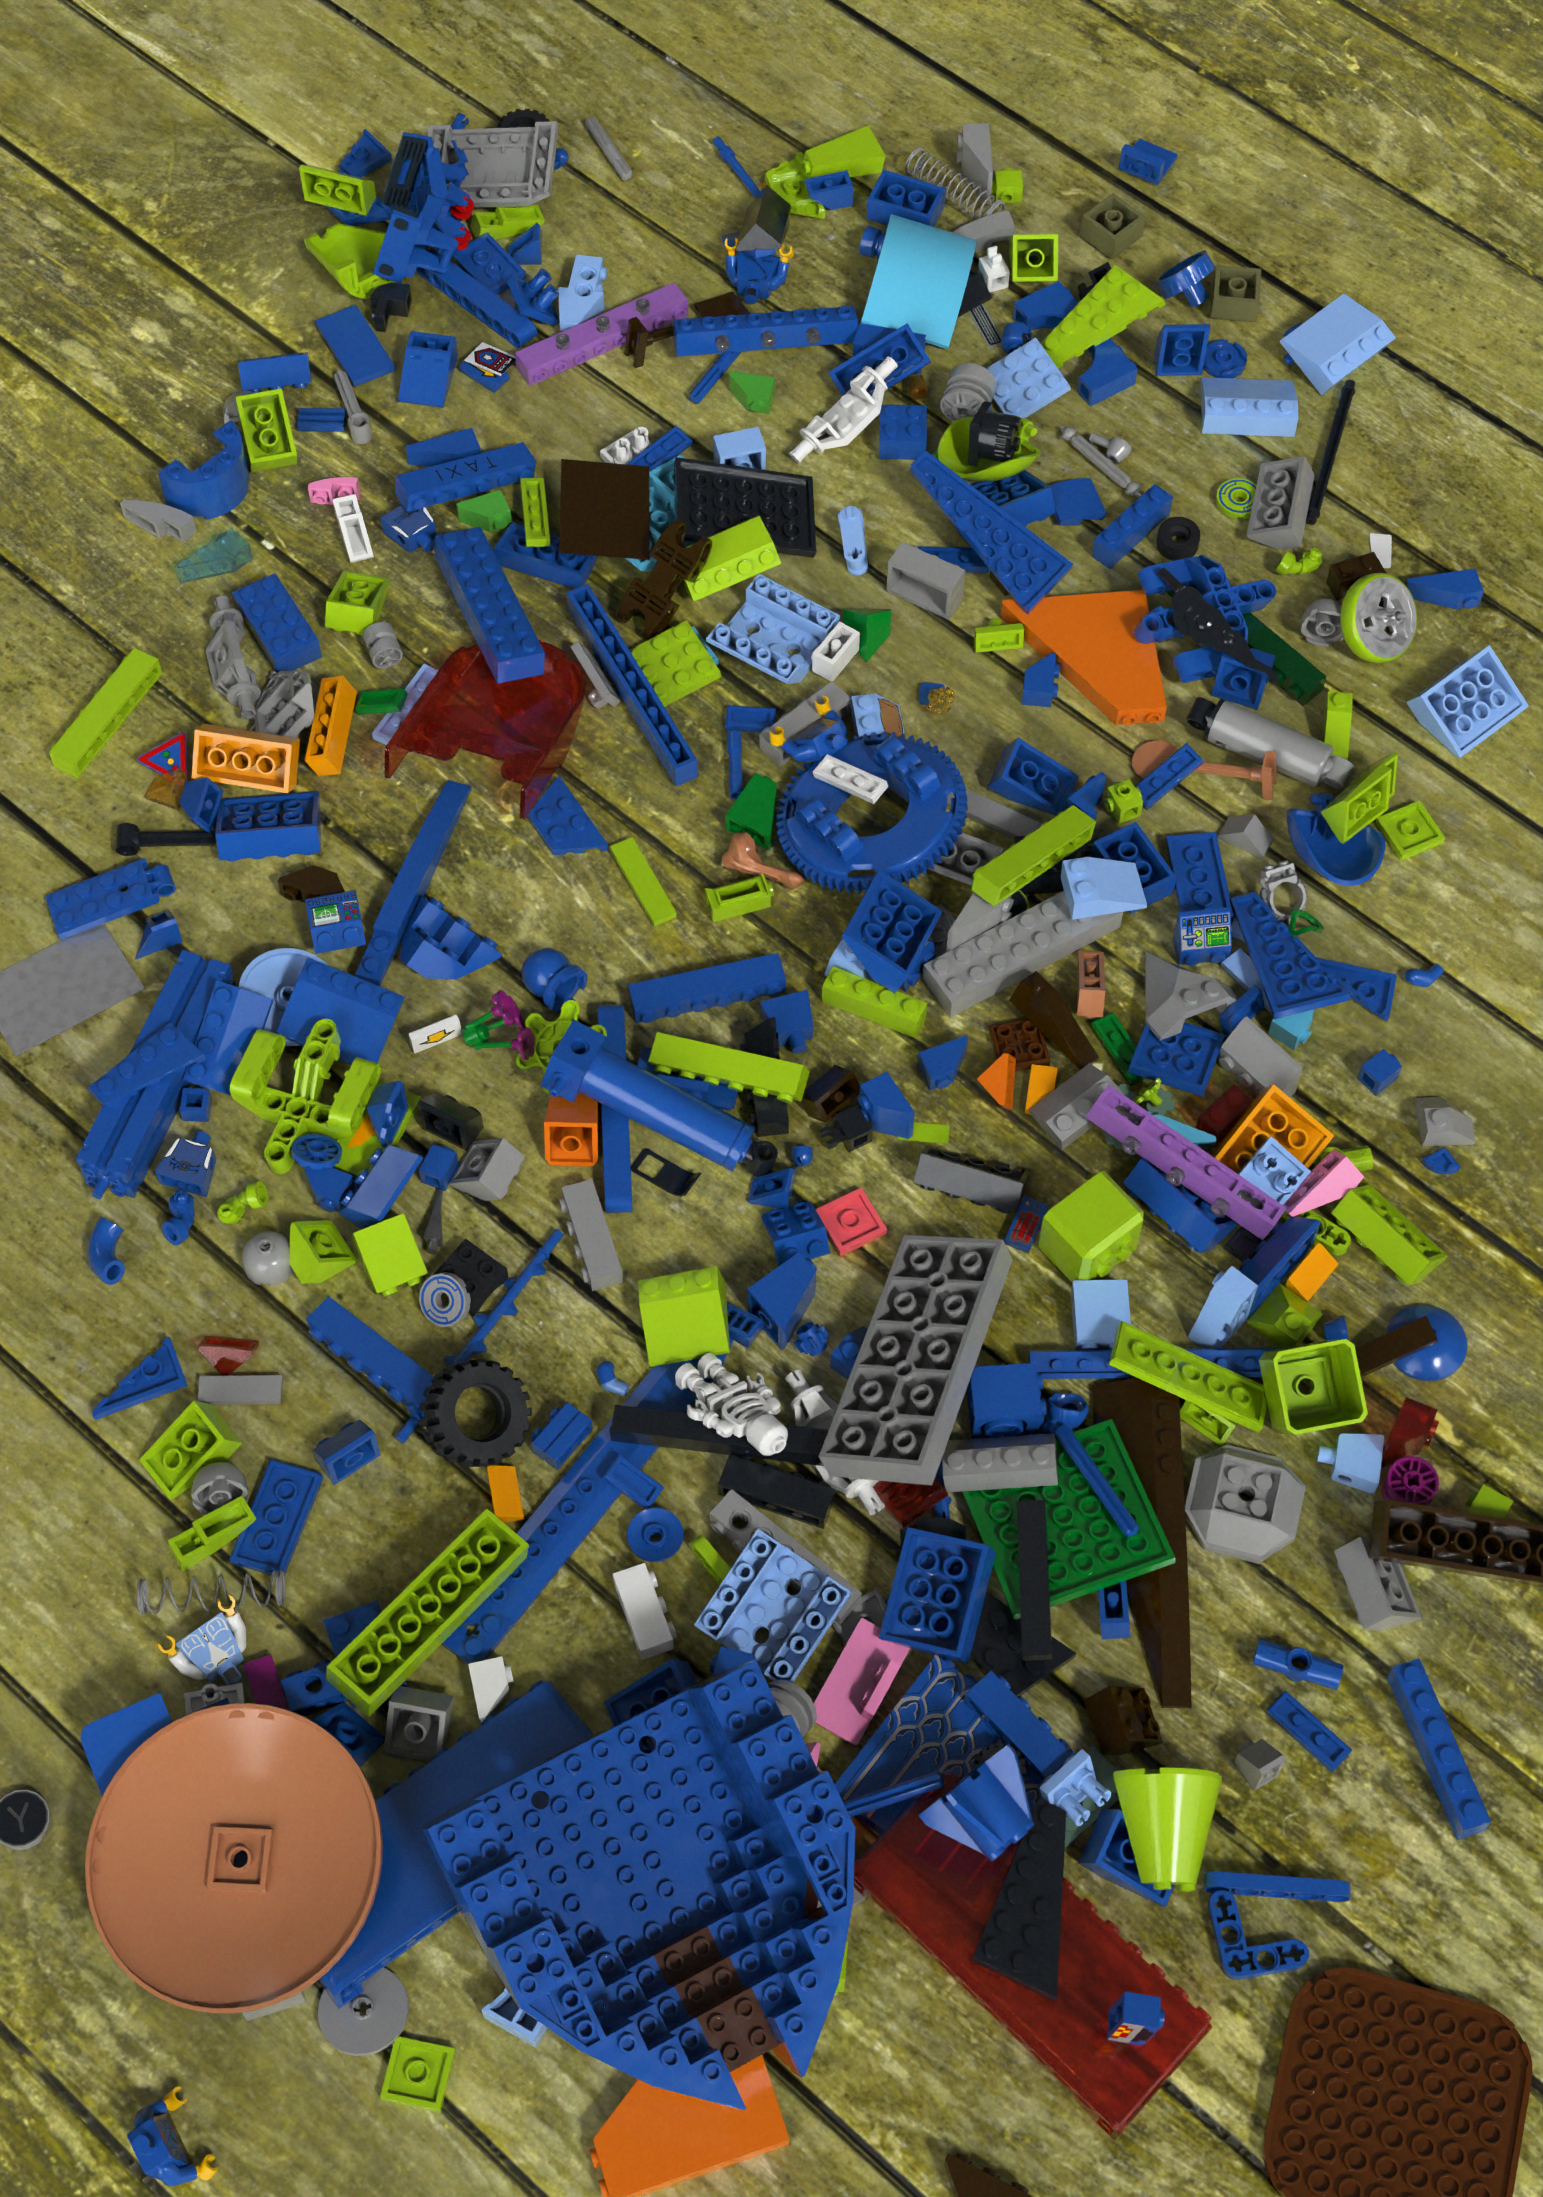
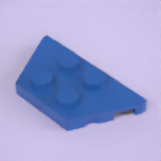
(564, 822)

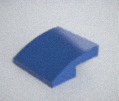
(1076, 501)

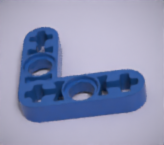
(1239, 1949)

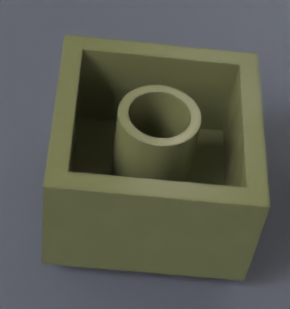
(1112, 225)
(1236, 293)

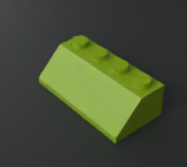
(734, 556)
(1388, 1234)

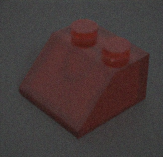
(1411, 1431)

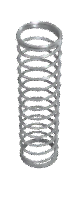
(917, 165)

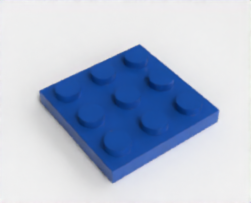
(1179, 1060)

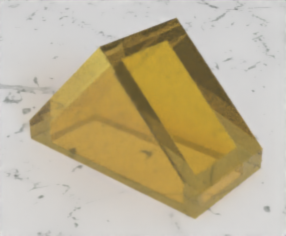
(167, 789)

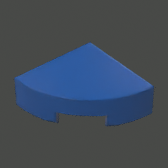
(1441, 1162)

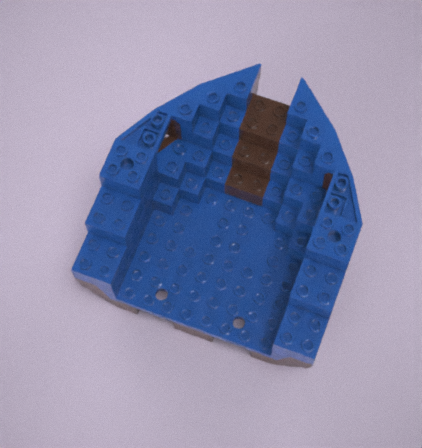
(666, 1890)

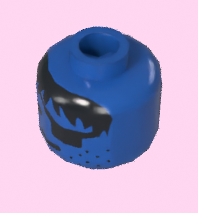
(1015, 336)

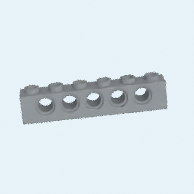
(735, 1509)

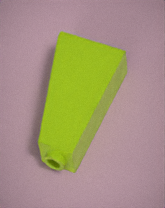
(854, 152)

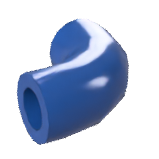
(102, 1251)

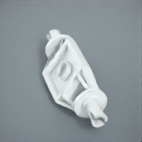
(848, 415)
(820, 1415)

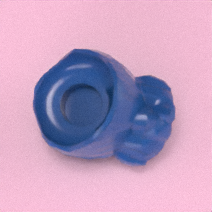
(1065, 1409)

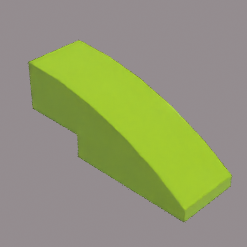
(506, 221)
(211, 1533)

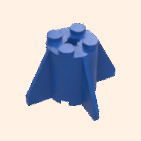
(985, 1807)

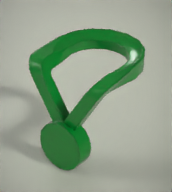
(1300, 913)

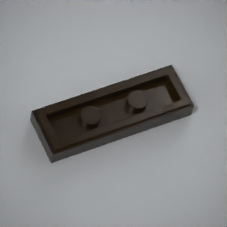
(1395, 1345)

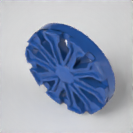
(321, 1149)

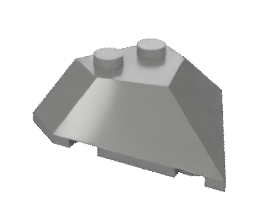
(284, 704)
(1179, 993)

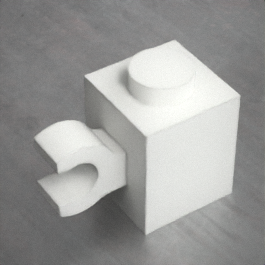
(993, 270)

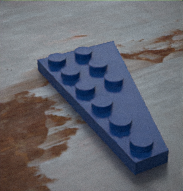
(1284, 965)

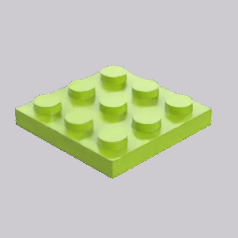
(675, 663)

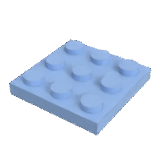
(1027, 380)

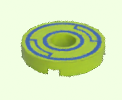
(1236, 488)

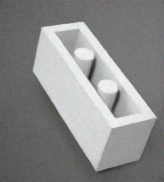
(644, 1611)

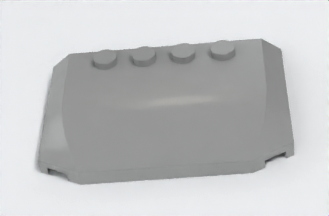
(503, 163)

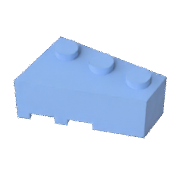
(1224, 1309)
(511, 2018)

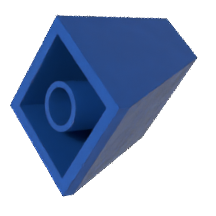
(783, 1297)

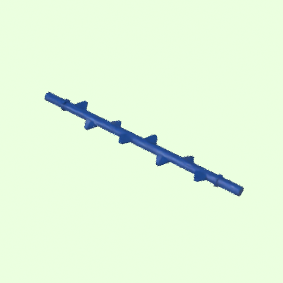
(487, 1322)

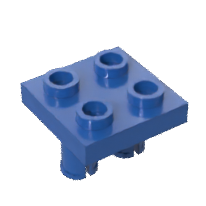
(534, 299)

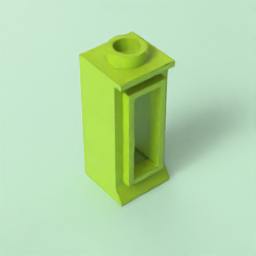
(739, 898)

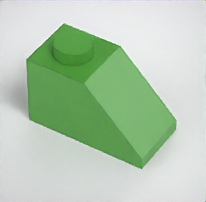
(753, 391)
(485, 511)

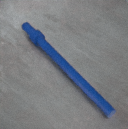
(729, 156)

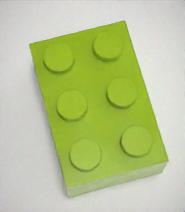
(266, 430)

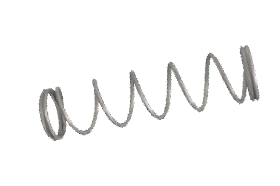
(142, 1592)

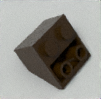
(1123, 1720)

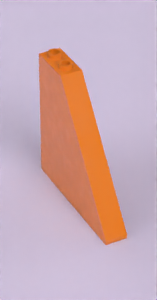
(1098, 650)
(674, 2137)

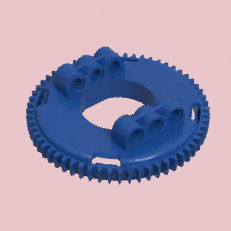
(830, 849)

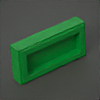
(381, 701)

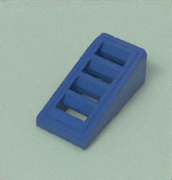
(755, 1323)

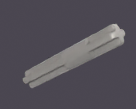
(609, 148)

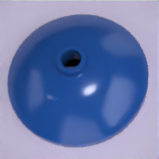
(1438, 1359)

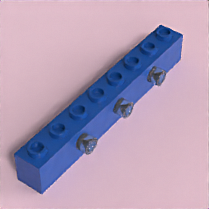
(765, 331)

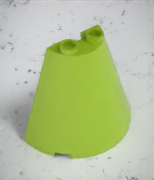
(350, 257)
(1168, 1821)

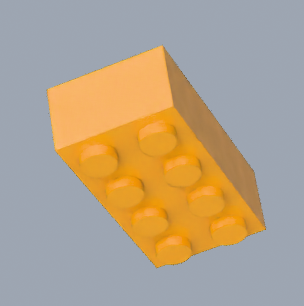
(245, 758)

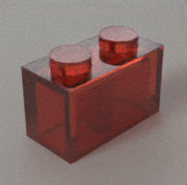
(1224, 1113)

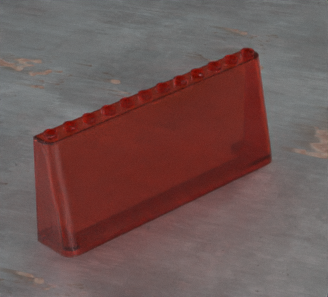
(943, 1900)

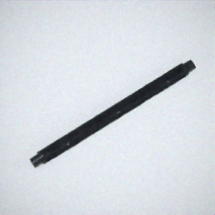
(1330, 452)

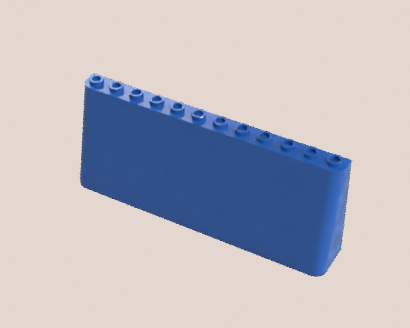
(412, 1888)

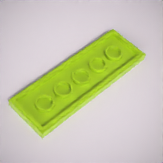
(1189, 1376)

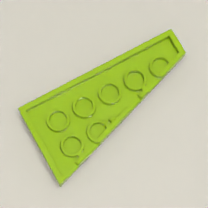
(1100, 315)

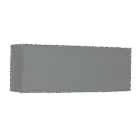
(988, 230)
(159, 519)

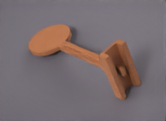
(1154, 753)

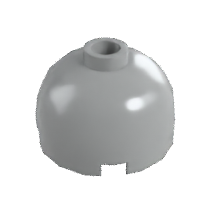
(1322, 622)
(267, 1258)
(217, 1485)

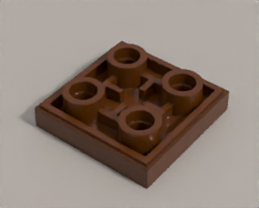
(1021, 1041)

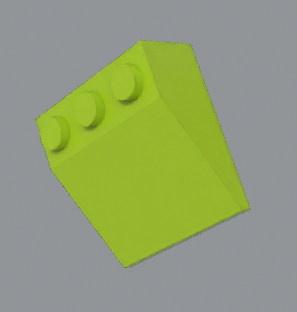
(684, 1315)

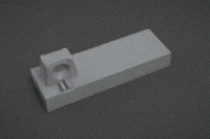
(604, 691)

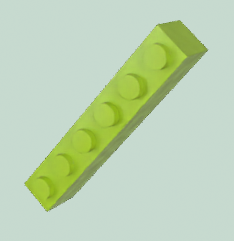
(105, 712)
(1033, 855)
(729, 1066)

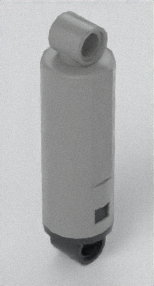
(1254, 734)

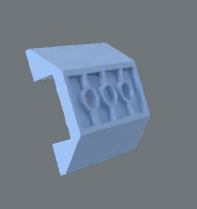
(783, 623)
(757, 1597)

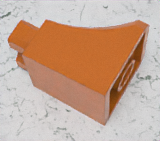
(571, 1132)

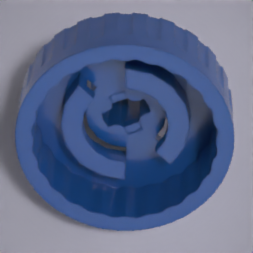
(1186, 278)

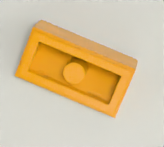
(1311, 1273)
(505, 1493)

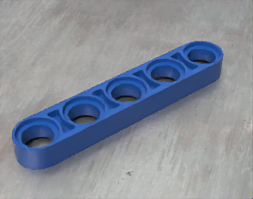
(1278, 1886)

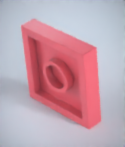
(851, 1221)

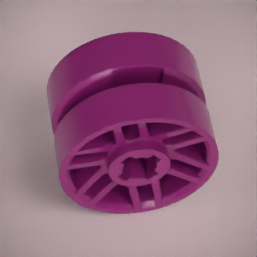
(1411, 1481)

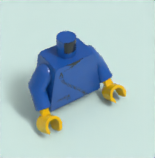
(757, 276)

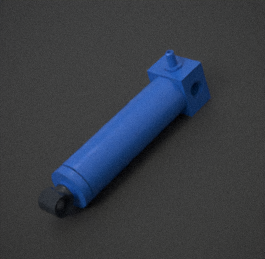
(588, 1069)

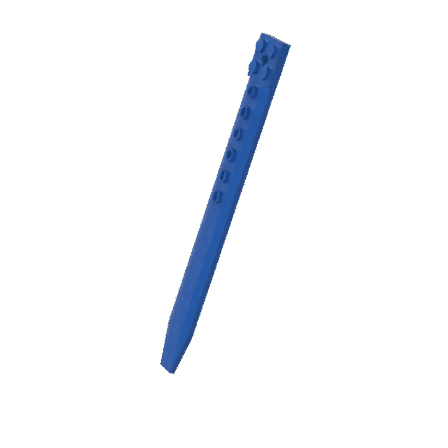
(568, 1517)

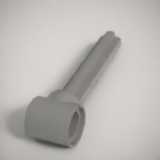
(358, 421)

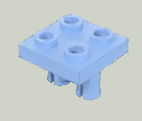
(1274, 1171)
(1072, 1785)

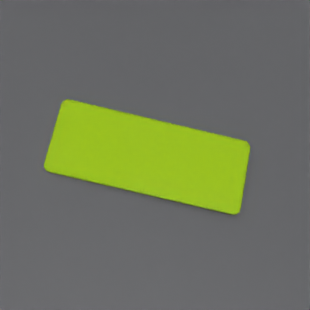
(929, 1133)

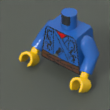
(817, 739)
(161, 2147)

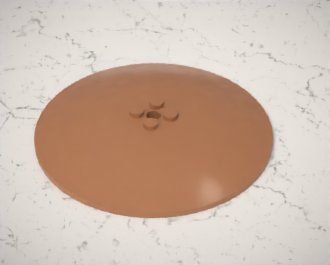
(167, 1848)

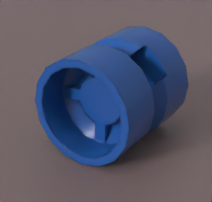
(871, 242)

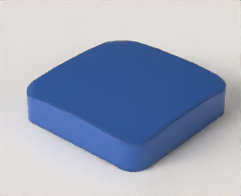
(924, 691)

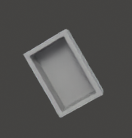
(925, 580)

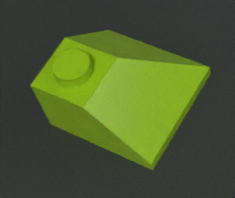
(318, 1251)
(1285, 1317)

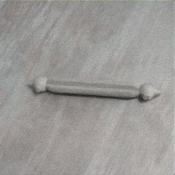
(1101, 461)

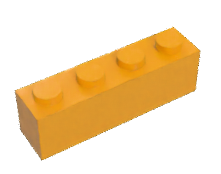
(331, 726)

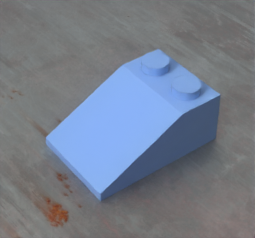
(1101, 887)

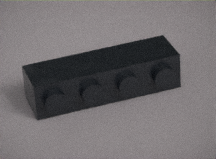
(778, 1491)

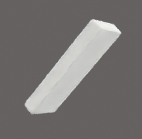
(850, 779)

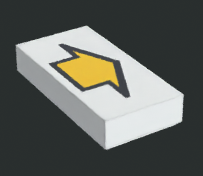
(435, 1034)

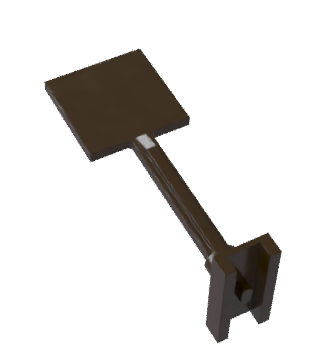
(639, 338)

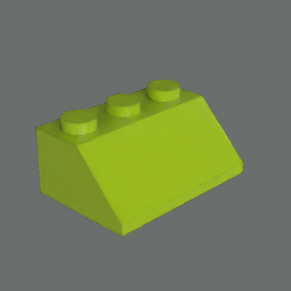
(337, 189)

